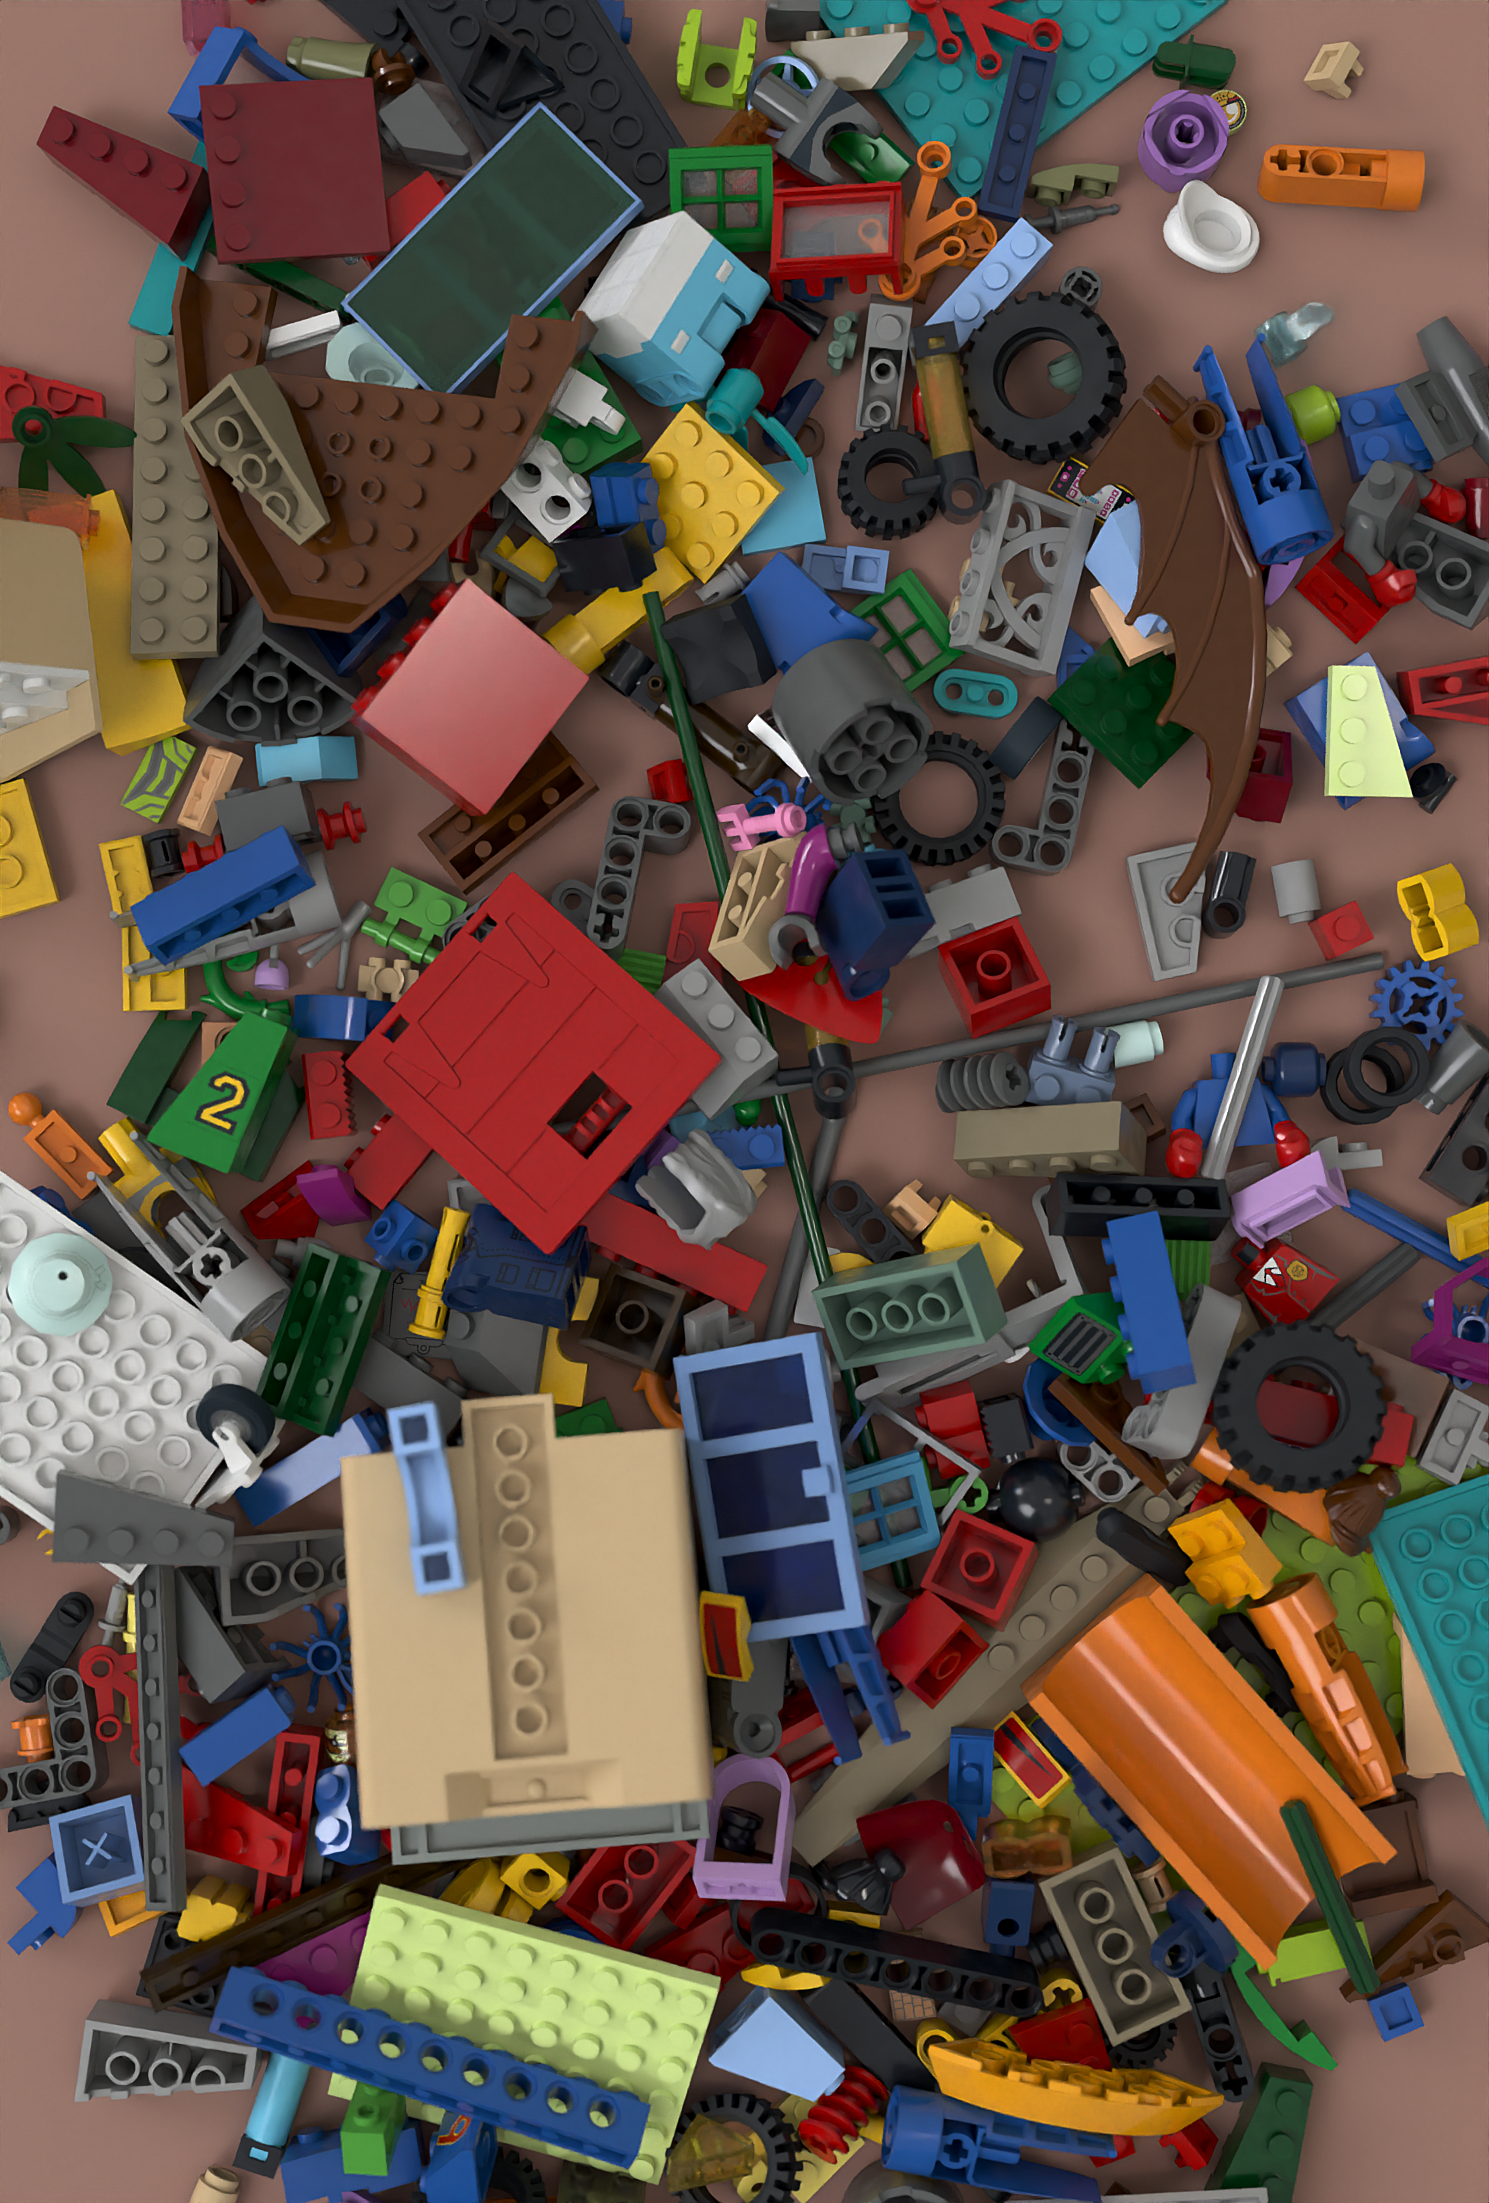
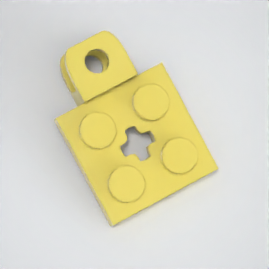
(815, 2170)

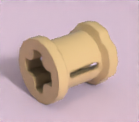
(1153, 1884)

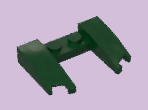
(146, 1090)

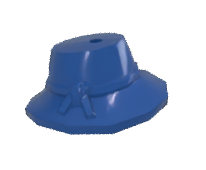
(1045, 1413)

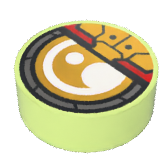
(1233, 107)

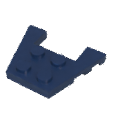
(1098, 1801)

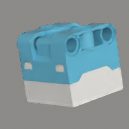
(670, 308)

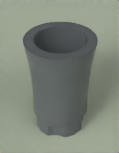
(1455, 1066)

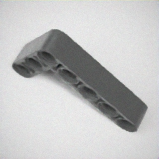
(68, 1751)

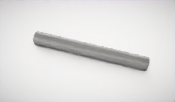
(1242, 1077)

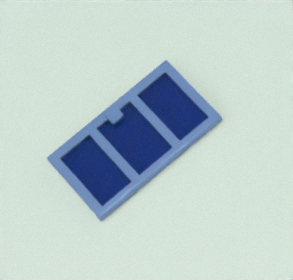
(772, 1485)

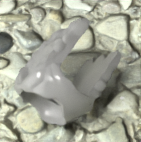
(698, 1191)

